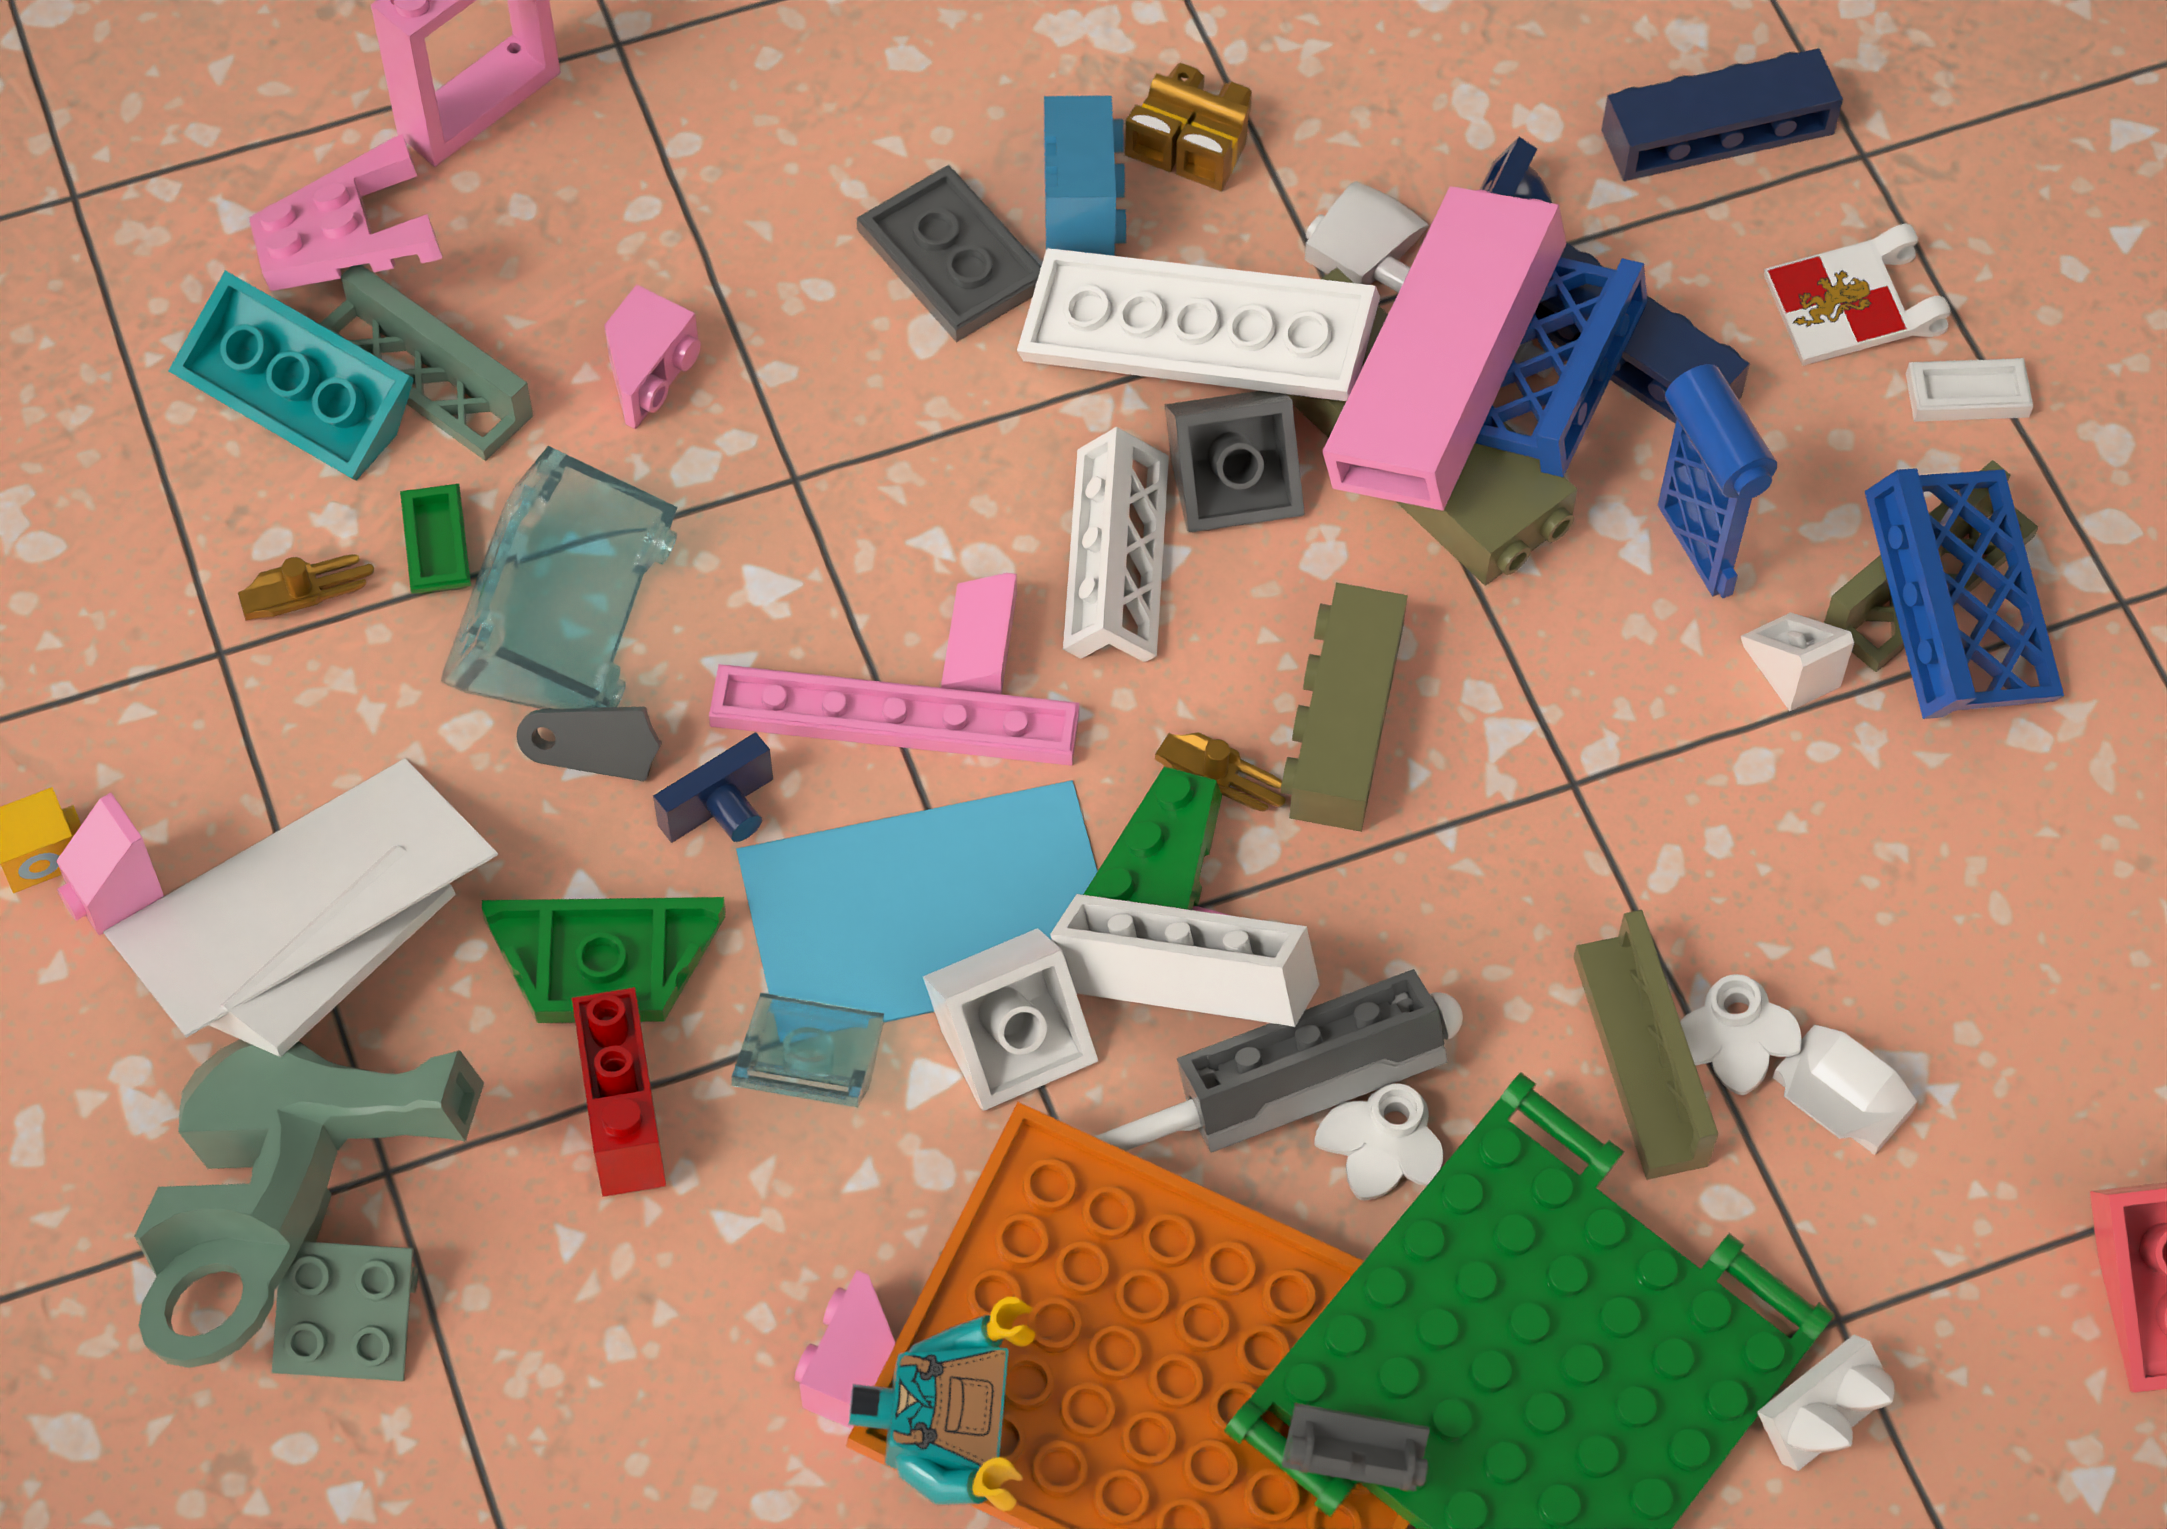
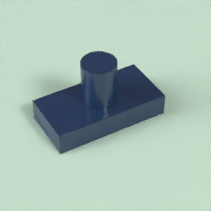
(717, 792)

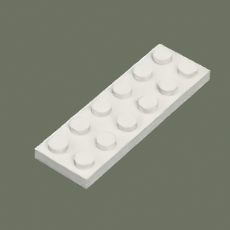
(1199, 324)

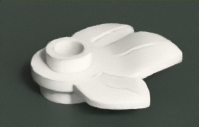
(1744, 1041)
(1378, 1149)

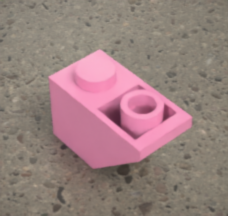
(647, 349)
(848, 1353)

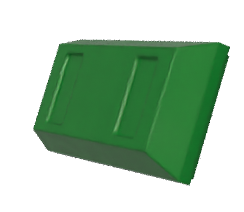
(435, 539)

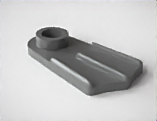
(592, 740)

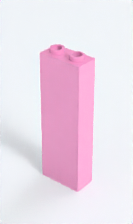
(1445, 348)

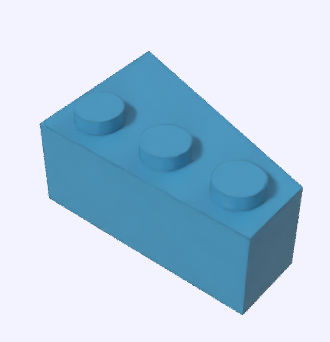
(1083, 174)

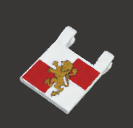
(1848, 300)

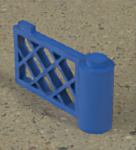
(1712, 473)

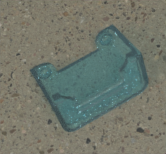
(559, 588)

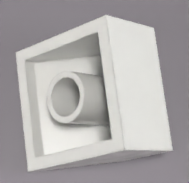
(1011, 1018)

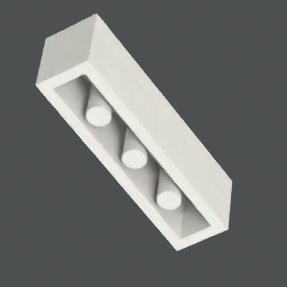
(1188, 959)

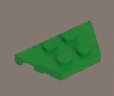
(602, 946)

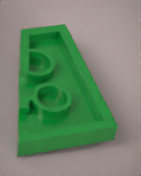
(1163, 844)

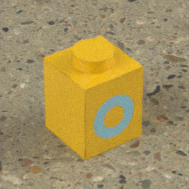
(34, 837)

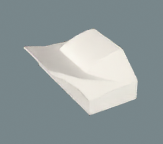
(1846, 1088)

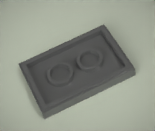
(951, 252)

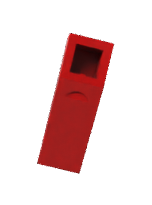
(618, 1092)

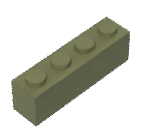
(1346, 707)

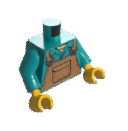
(949, 1410)

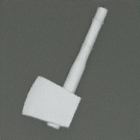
(1367, 237)

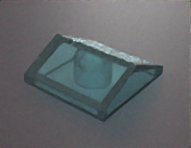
(809, 1050)

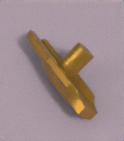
(296, 585)
(1217, 761)

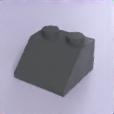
(1235, 459)

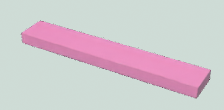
(894, 714)

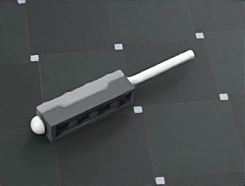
(1299, 1070)

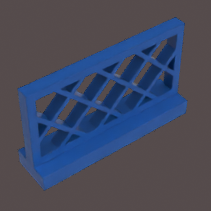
(1588, 366)
(1926, 594)

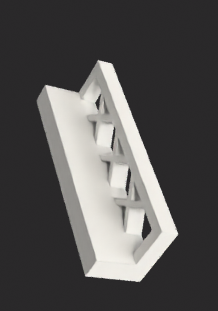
(1103, 538)

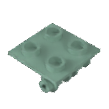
(344, 1312)

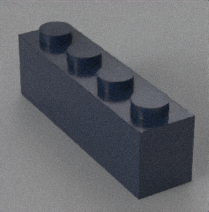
(1721, 114)
(1658, 349)

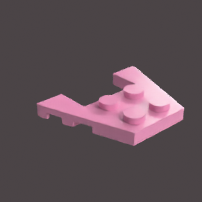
(327, 228)

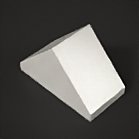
(1800, 657)

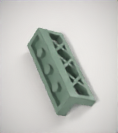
(444, 352)

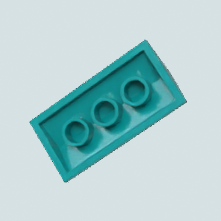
(293, 376)

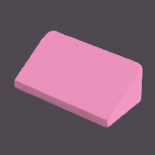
(980, 634)

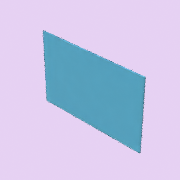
(887, 900)

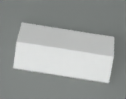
(297, 1004)

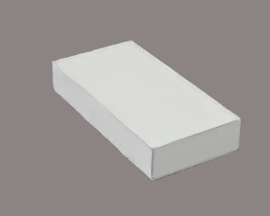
(1969, 389)

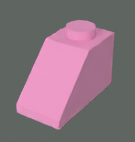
(107, 868)

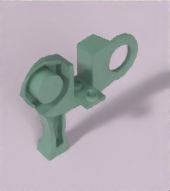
(287, 1124)

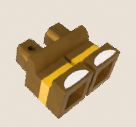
(1190, 127)

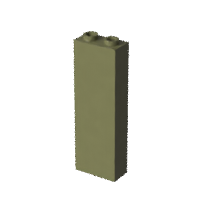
(1499, 502)

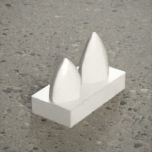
(1826, 1403)

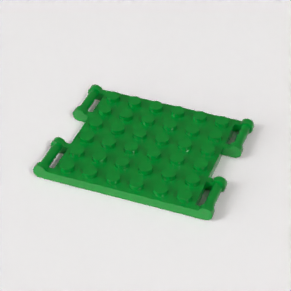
(1542, 1342)

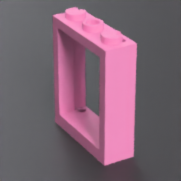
(477, 97)

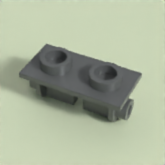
(1356, 1447)

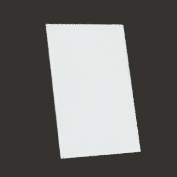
(236, 917)

